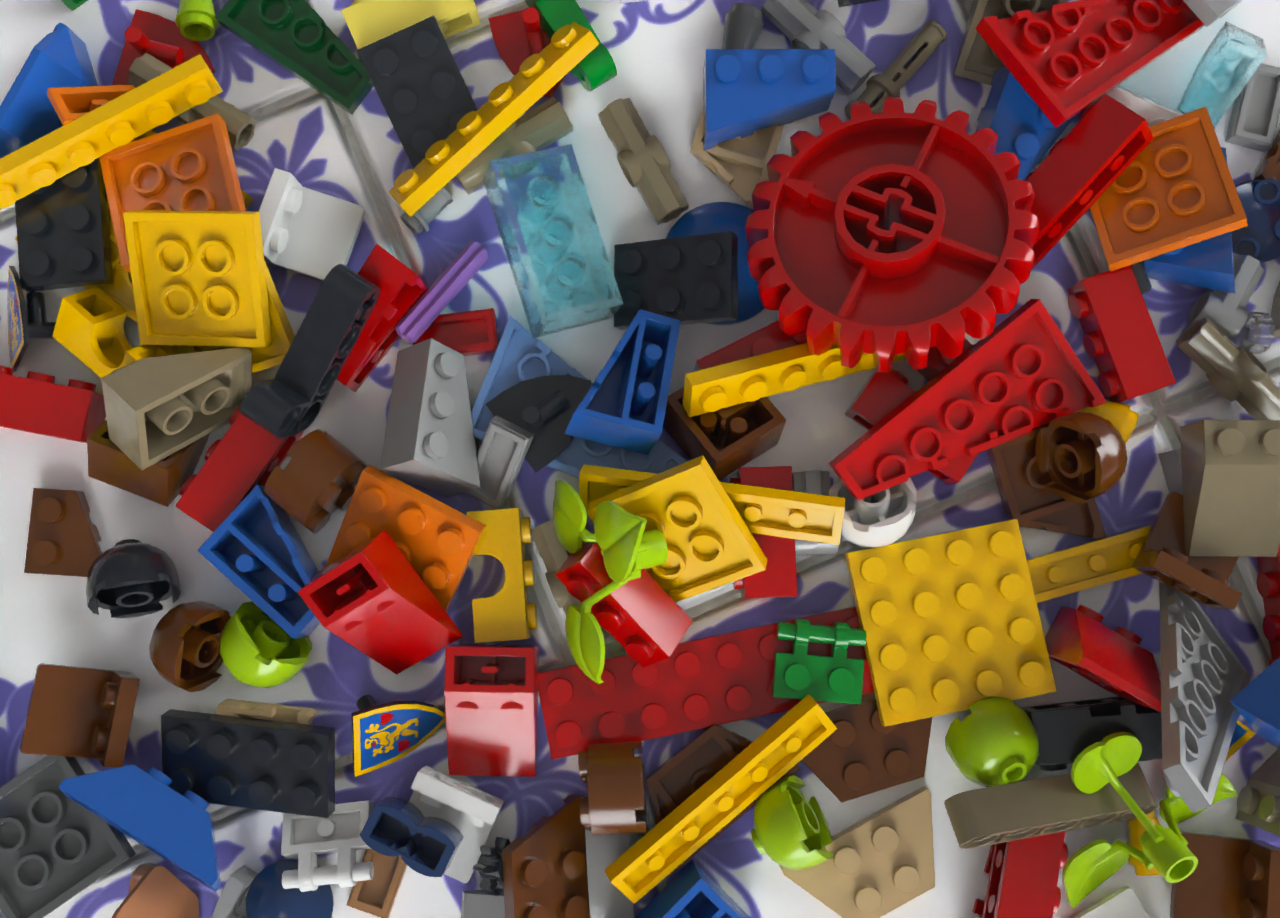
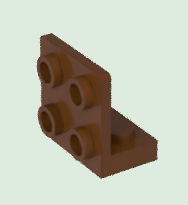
(1193, 576)
(80, 713)
(1230, 880)

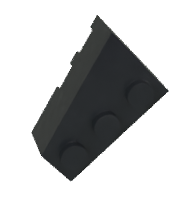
(1072, 726)

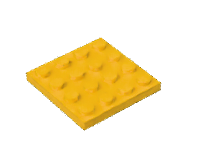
(949, 622)

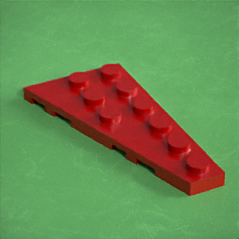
(1085, 47)
(981, 400)

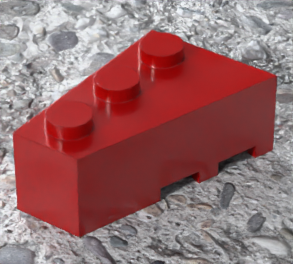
(399, 292)

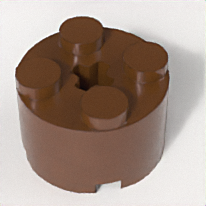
(315, 480)
(614, 788)

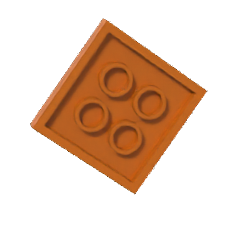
(172, 172)
(1169, 194)
(426, 531)

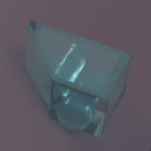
(1223, 71)

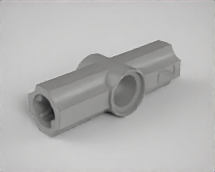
(820, 30)

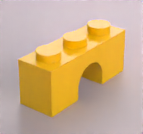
(93, 331)
(508, 612)

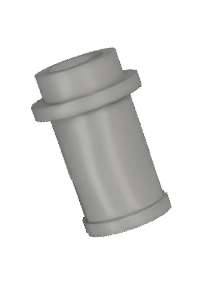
(427, 213)

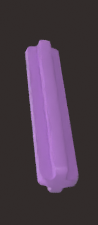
(442, 292)

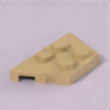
(739, 161)
(876, 861)

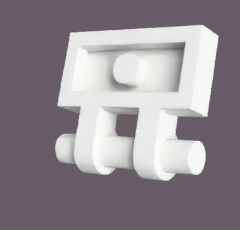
(311, 835)

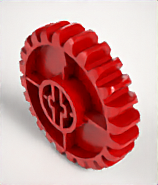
(891, 234)

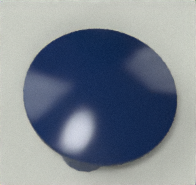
(1262, 208)
(270, 900)

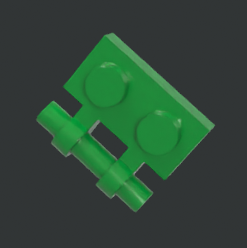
(822, 677)

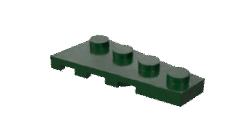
(301, 44)

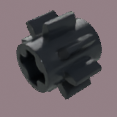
(491, 866)

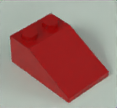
(1104, 655)

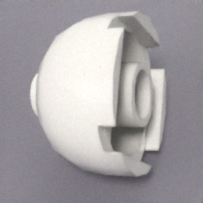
(879, 517)

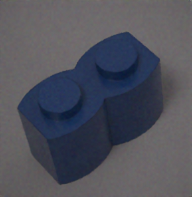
(403, 831)

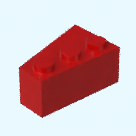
(1023, 878)

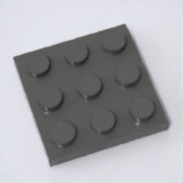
(50, 842)

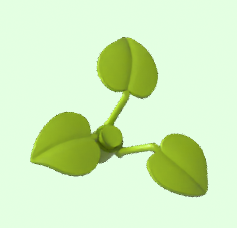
(625, 553)
(1160, 846)

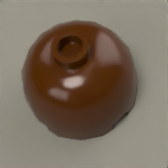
(1081, 455)
(188, 645)

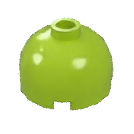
(260, 650)
(993, 743)
(790, 827)

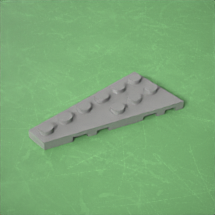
(1196, 691)

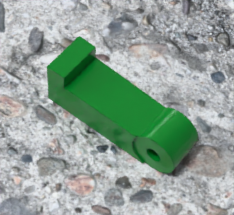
(598, 64)

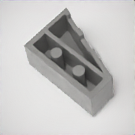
(431, 421)

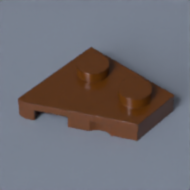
(61, 534)

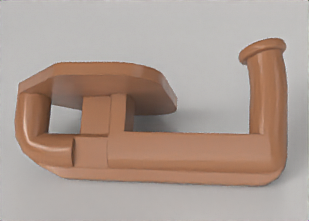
(157, 894)

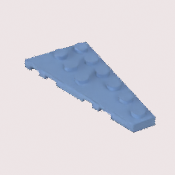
(525, 358)

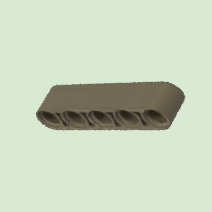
(1041, 808)

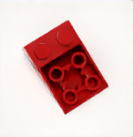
(380, 605)
(491, 709)

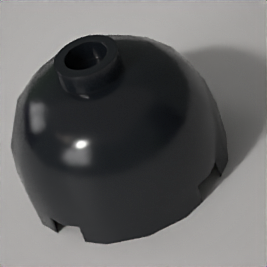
(131, 580)

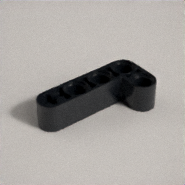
(315, 356)

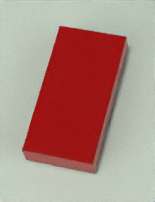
(465, 331)

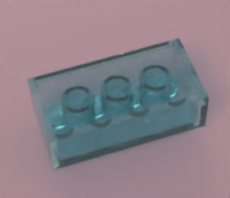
(552, 240)

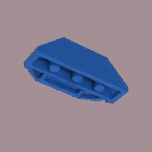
(26, 110)
(153, 816)

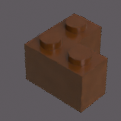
(726, 436)

